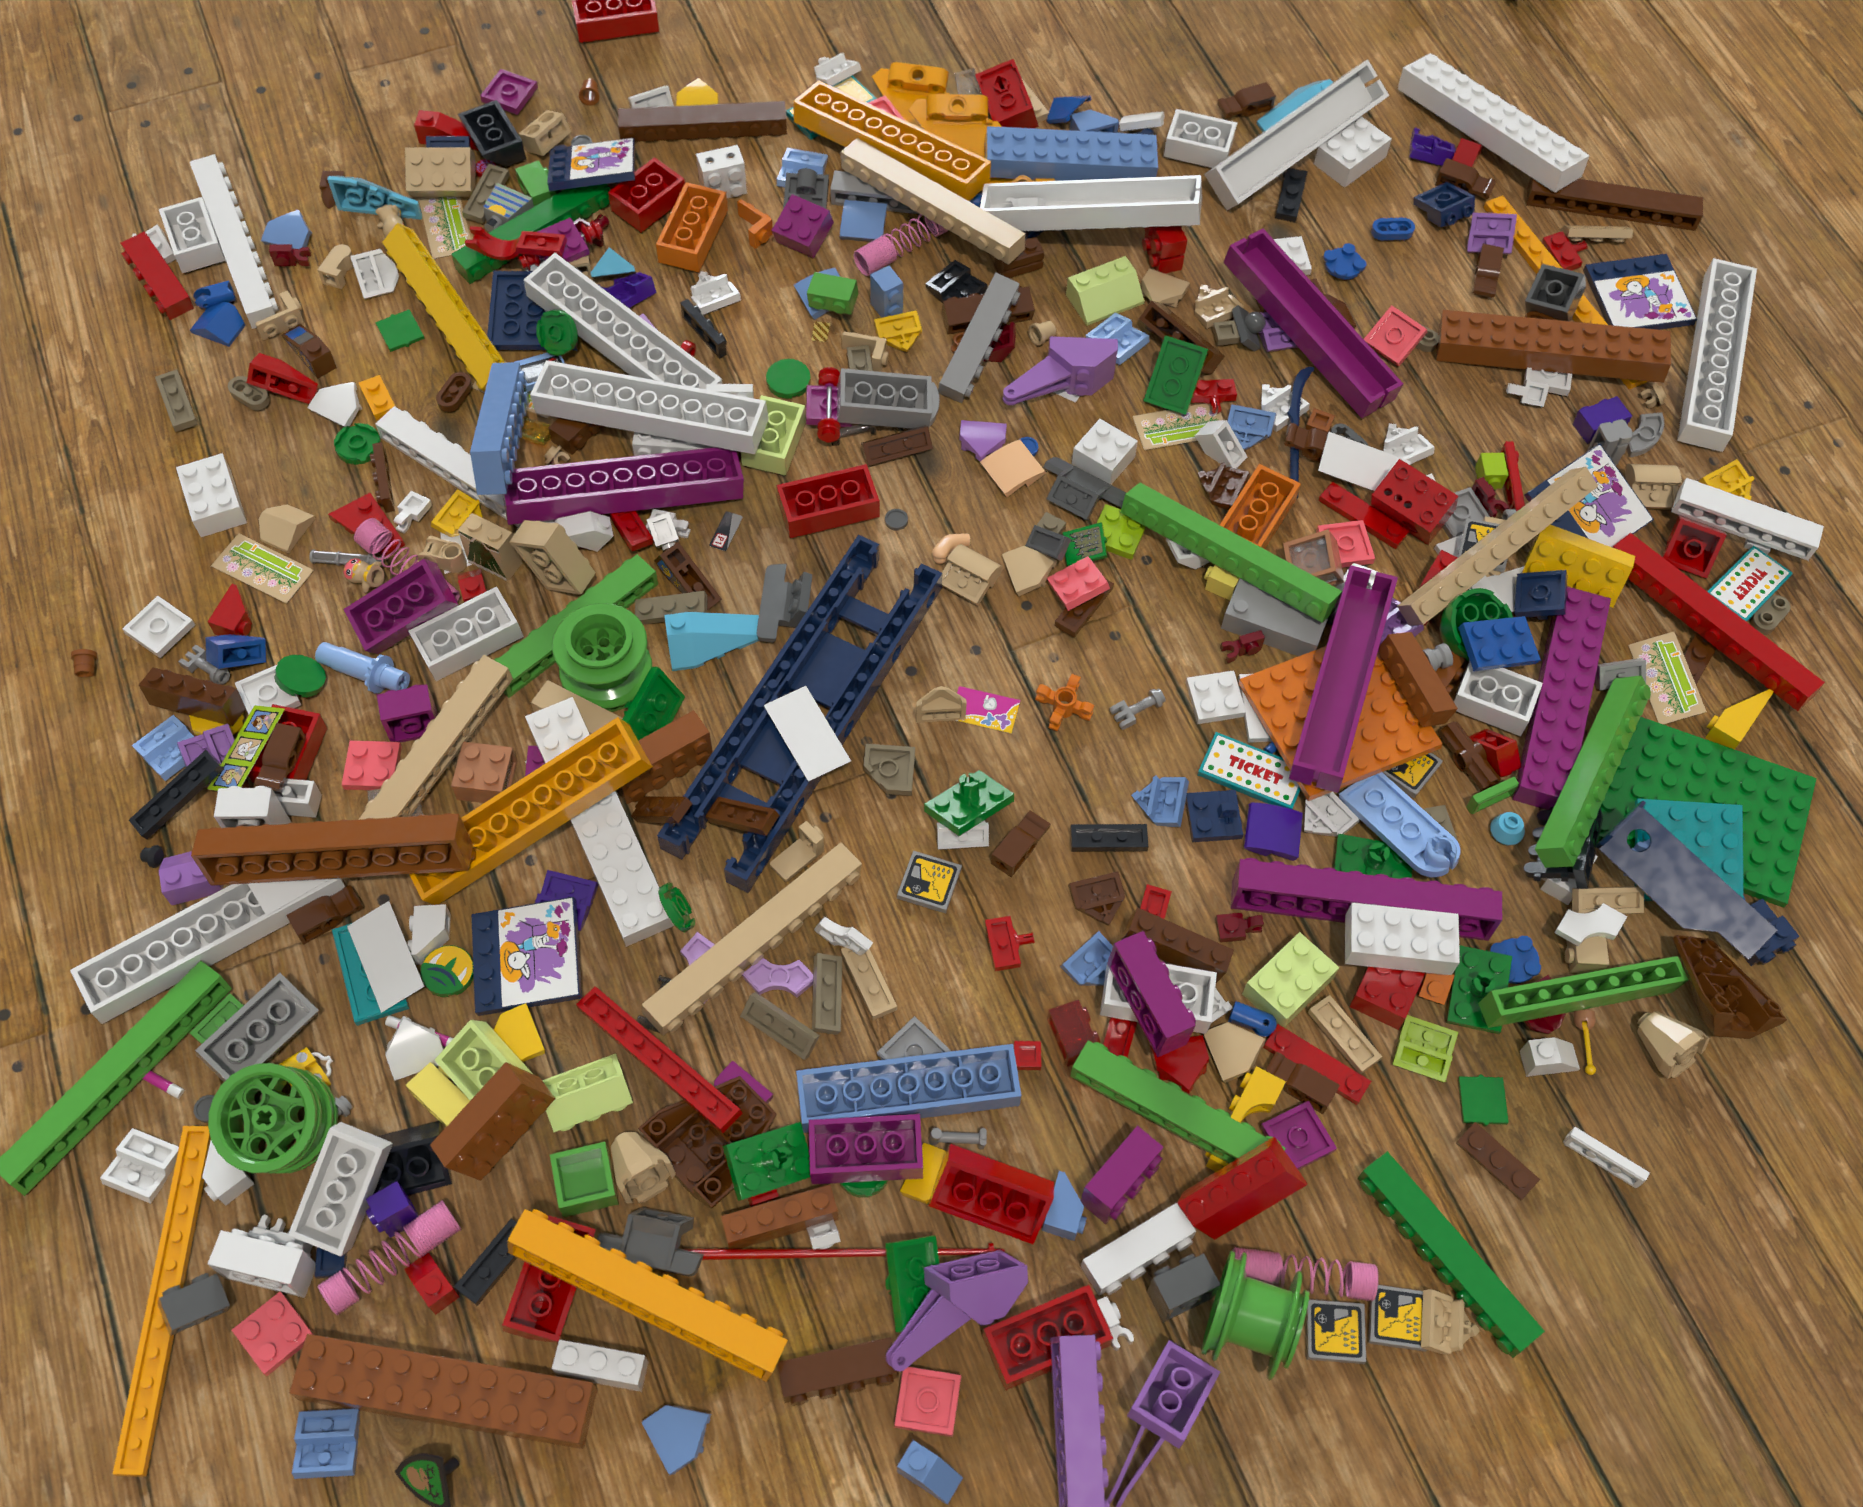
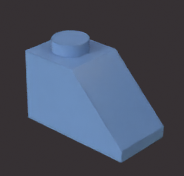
(1093, 122)
(1065, 1212)
(929, 1472)

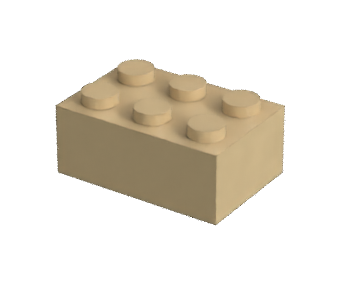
(440, 172)
(552, 556)

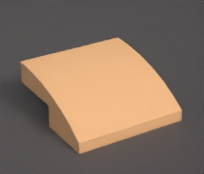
(1012, 467)

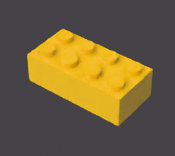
(1587, 562)

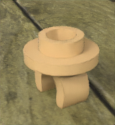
(1657, 396)
(553, 455)

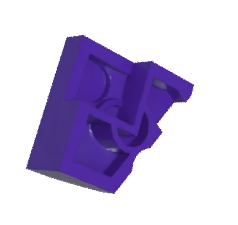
(1430, 148)
(632, 289)

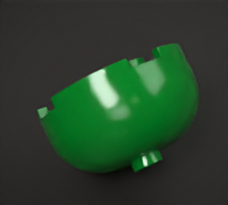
(1469, 606)

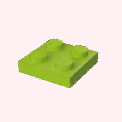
(1121, 532)

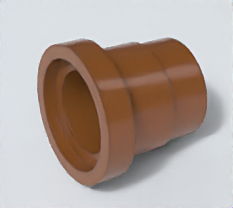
(589, 97)
(84, 662)

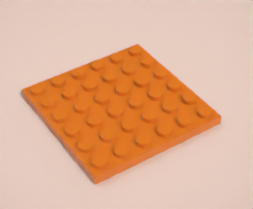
(1386, 729)

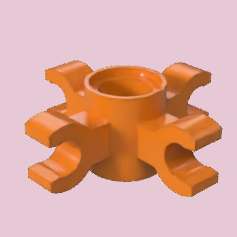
(1061, 710)

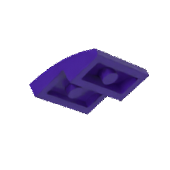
(1273, 830)
(563, 886)

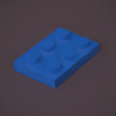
(1499, 643)

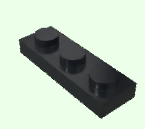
(1291, 195)
(704, 328)
(1108, 837)
(488, 1267)

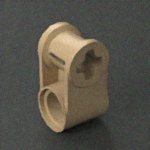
(445, 553)

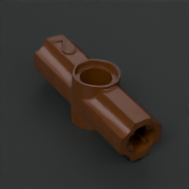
(1469, 756)

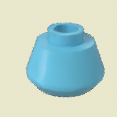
(1508, 828)

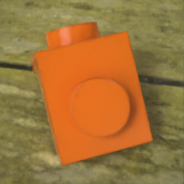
(1436, 987)

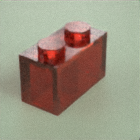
(1071, 1029)

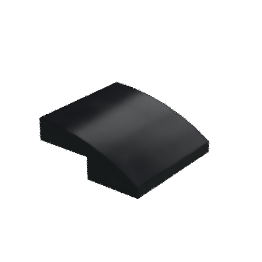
(955, 281)

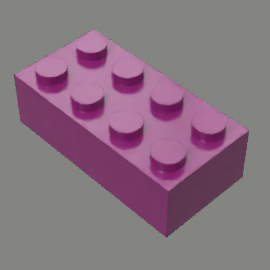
(400, 605)
(1151, 993)
(865, 1149)

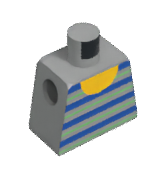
(504, 206)

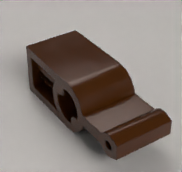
(1248, 101)
(1465, 178)
(1487, 270)
(1309, 441)
(280, 756)
(1019, 843)
(323, 914)
(1303, 1082)

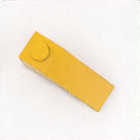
(1736, 720)

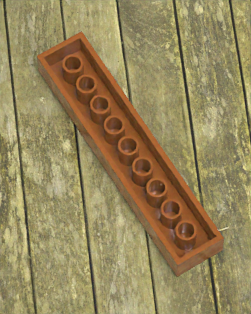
(1554, 346)
(333, 849)
(444, 1391)

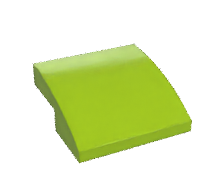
(1425, 1048)

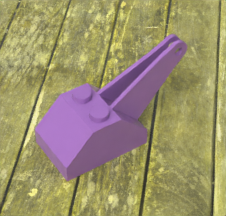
(1072, 364)
(962, 1290)
(1168, 1404)

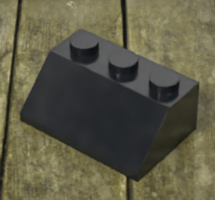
(493, 134)
(414, 1161)

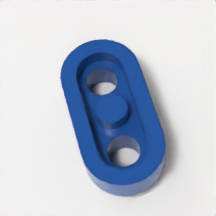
(1392, 228)

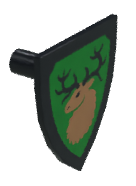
(427, 1478)

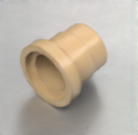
(1041, 332)

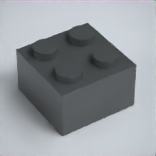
(1556, 292)
(1183, 1287)

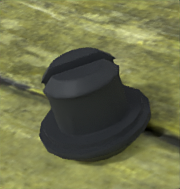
(153, 856)

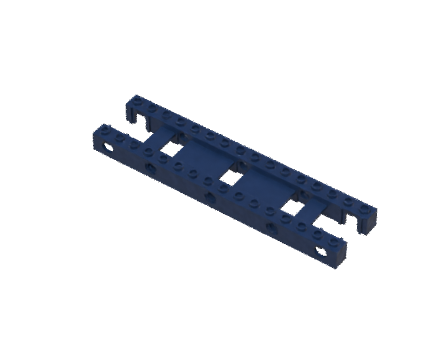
(836, 677)

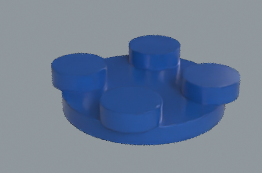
(1344, 262)
(1524, 958)

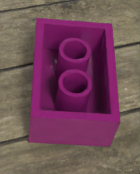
(1122, 1175)

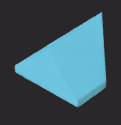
(611, 264)

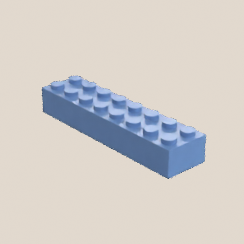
(1069, 154)
(499, 428)
(912, 1085)

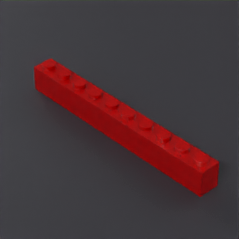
(1720, 625)

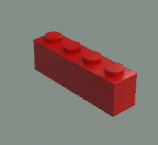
(156, 275)

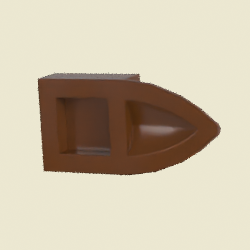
(326, 193)

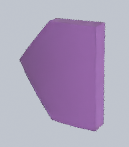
(982, 437)

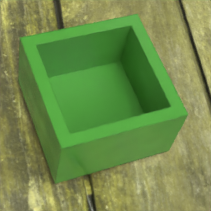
(584, 1179)

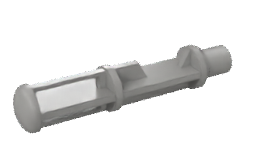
(339, 557)

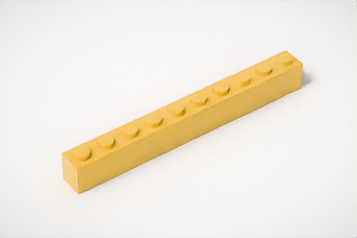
(442, 303)

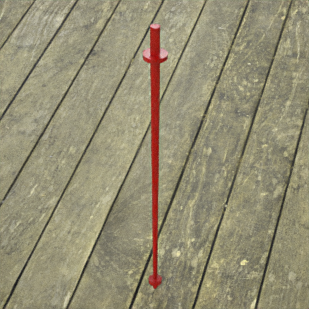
(732, 1254)

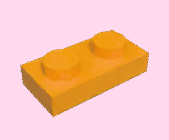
(376, 396)

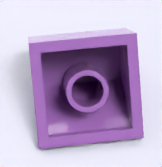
(183, 880)

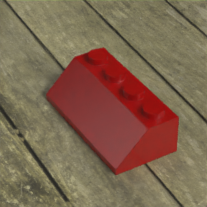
(1241, 1189)
(992, 1194)
(541, 1300)

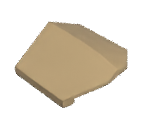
(283, 526)
(941, 705)

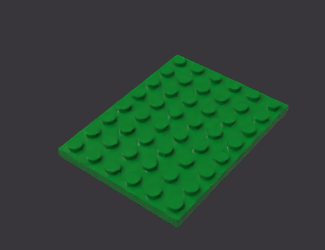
(1687, 768)

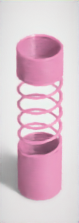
(882, 250)
(374, 537)
(424, 1232)
(1267, 1266)

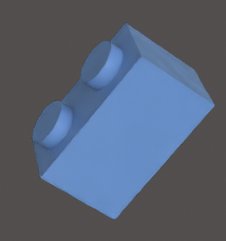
(886, 292)

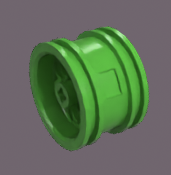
(240, 1124)

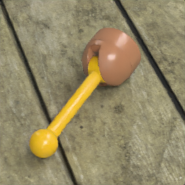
(1585, 1021)

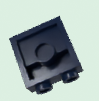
(1445, 204)
(1781, 941)

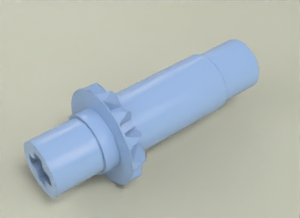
(376, 672)

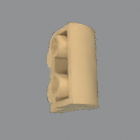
(1654, 484)
(970, 574)

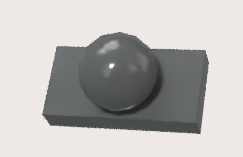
(1248, 326)
(1048, 542)

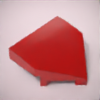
(1183, 1064)

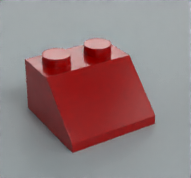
(1693, 546)

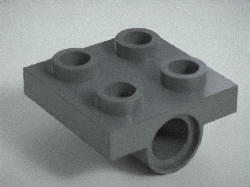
(807, 185)

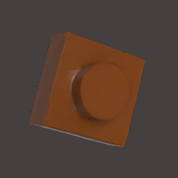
(1320, 420)

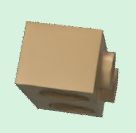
(545, 132)

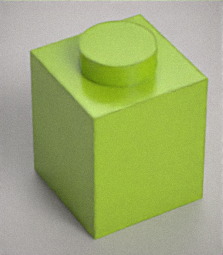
(1493, 468)

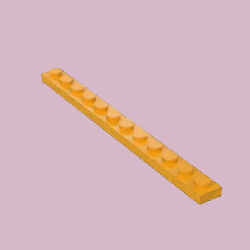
(1536, 254)
(169, 1271)

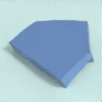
(287, 230)
(1250, 425)
(1164, 800)
(1089, 963)
(677, 1435)

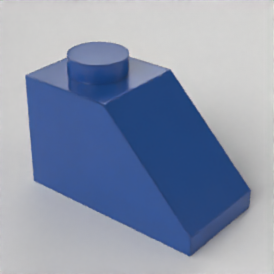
(235, 650)

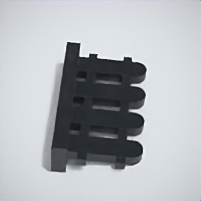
(1583, 866)

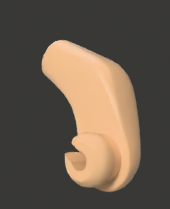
(947, 545)

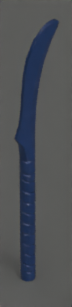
(1294, 415)

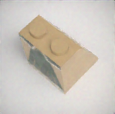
(489, 547)

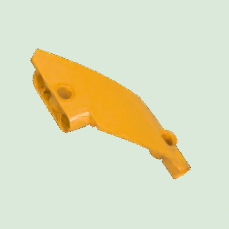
(903, 90)
(961, 128)

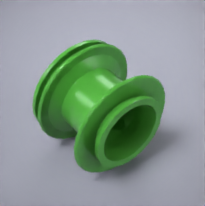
(611, 672)
(1256, 1315)

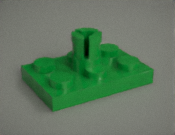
(1176, 375)
(653, 704)
(969, 802)
(1368, 857)
(1473, 979)
(768, 1161)
(906, 1275)

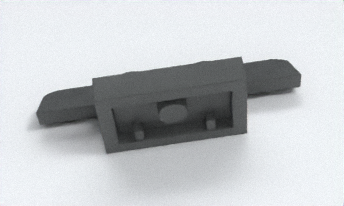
(1078, 489)
(782, 601)
(655, 1240)

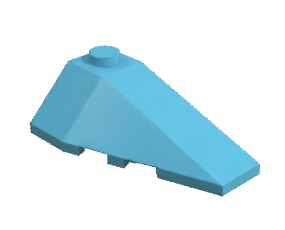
(1291, 103)
(365, 197)
(703, 636)

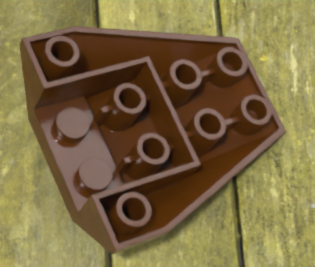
(1724, 993)
(697, 1145)

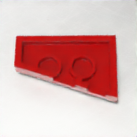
(358, 511)

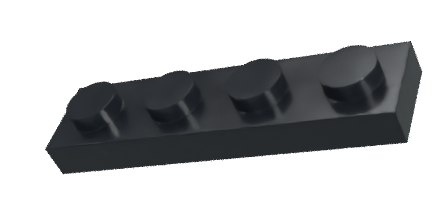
(176, 794)

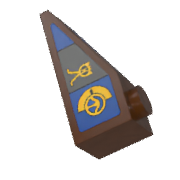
(310, 350)
(685, 574)

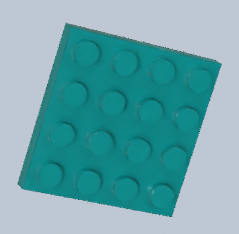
(1707, 830)

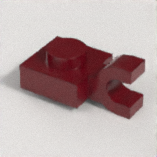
(287, 256)
(1486, 495)
(1245, 645)
(1233, 927)

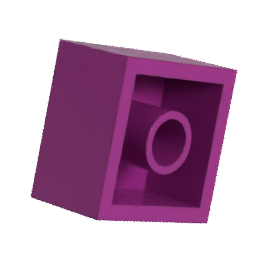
(802, 226)
(406, 712)

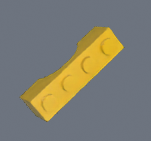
(1259, 1095)

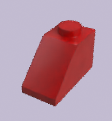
(1467, 152)
(471, 584)
(231, 615)
(1500, 751)
(431, 1283)

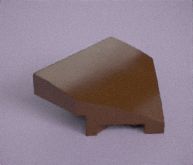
(1223, 484)
(1098, 896)

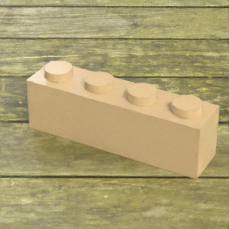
(592, 714)

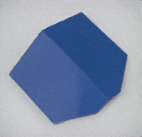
(1064, 106)
(219, 324)

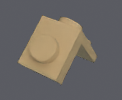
(283, 320)
(876, 345)
(800, 853)

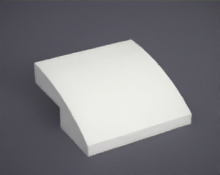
(141, 1165)

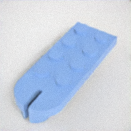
(1402, 825)

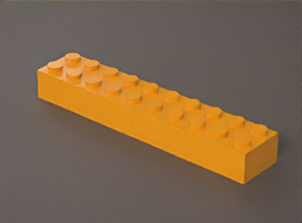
(847, 118)
(541, 804)
(646, 1294)

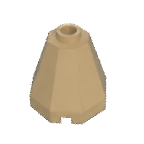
(1671, 1042)
(639, 1167)

